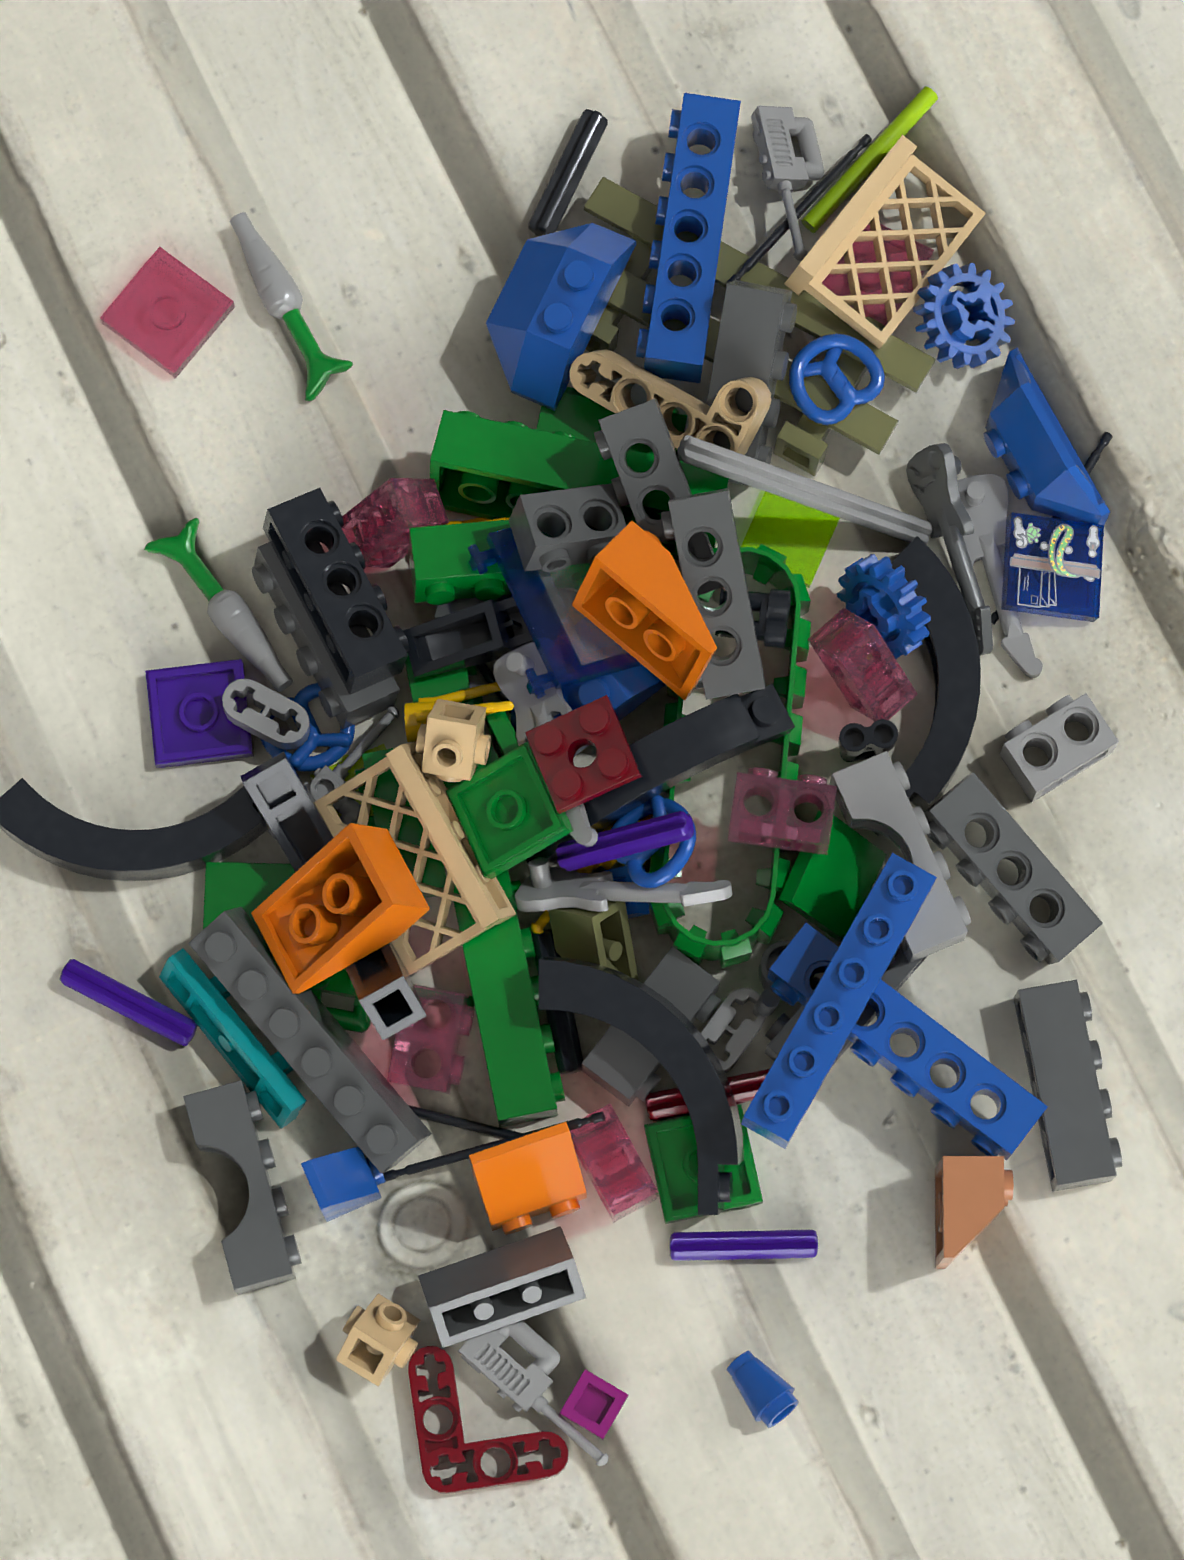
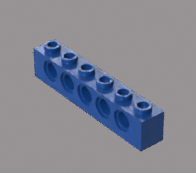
(712, 124)
(838, 1001)
(1016, 1107)

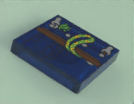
(1052, 567)

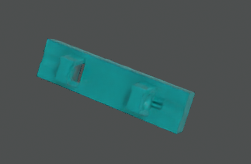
(207, 1006)

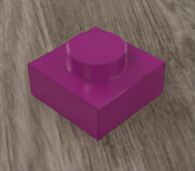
(594, 1404)

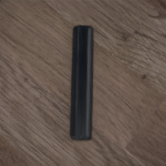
(568, 173)
(562, 1023)

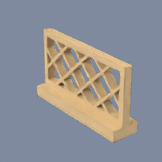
(849, 228)
(441, 828)

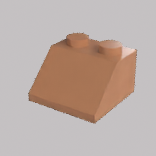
(967, 1200)

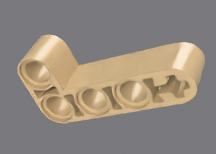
(703, 419)

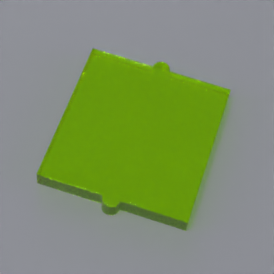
(792, 531)

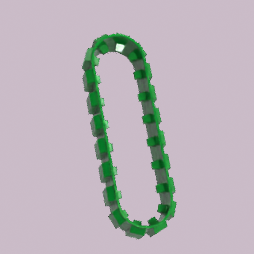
(765, 566)

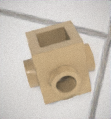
(453, 741)
(378, 1339)

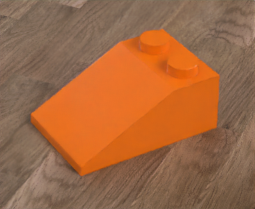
(647, 608)
(340, 906)
(529, 1178)

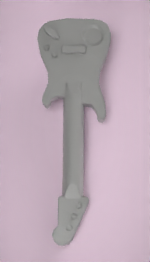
(987, 505)
(533, 712)
(557, 888)

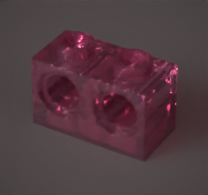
(384, 518)
(862, 666)
(780, 825)
(445, 1041)
(613, 1165)

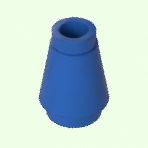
(762, 1389)

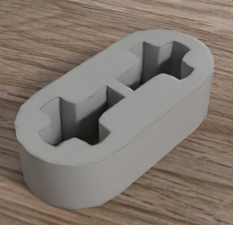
(271, 704)
(743, 1035)

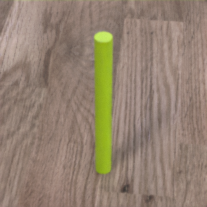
(869, 159)

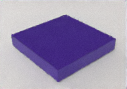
(190, 714)

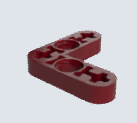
(453, 1444)

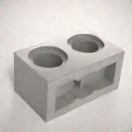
(1064, 755)

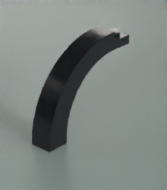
(955, 672)
(687, 749)
(300, 830)
(128, 853)
(676, 1044)

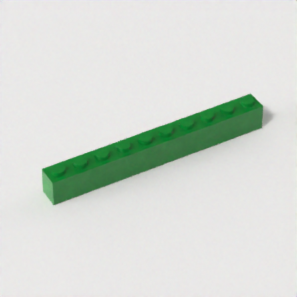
(501, 982)

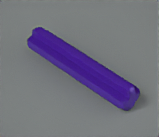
(627, 840)
(128, 1002)
(743, 1245)

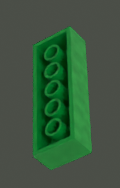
(490, 463)

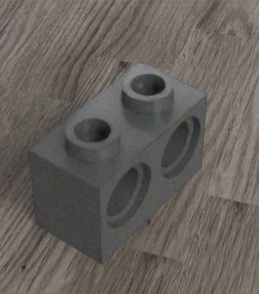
(566, 518)

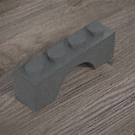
(257, 1248)

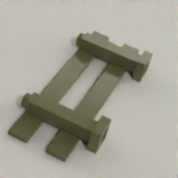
(798, 444)

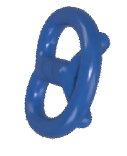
(834, 377)
(300, 758)
(658, 807)

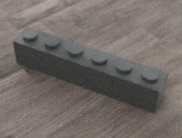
(310, 1041)

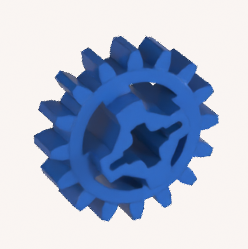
(964, 315)
(887, 601)

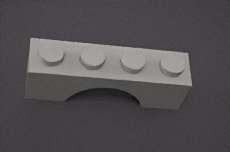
(876, 800)

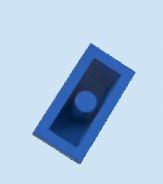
(343, 1181)

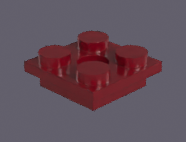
(559, 740)

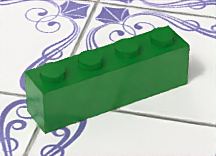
(442, 566)

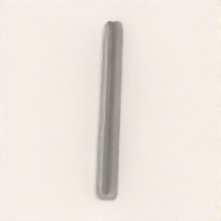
(802, 490)

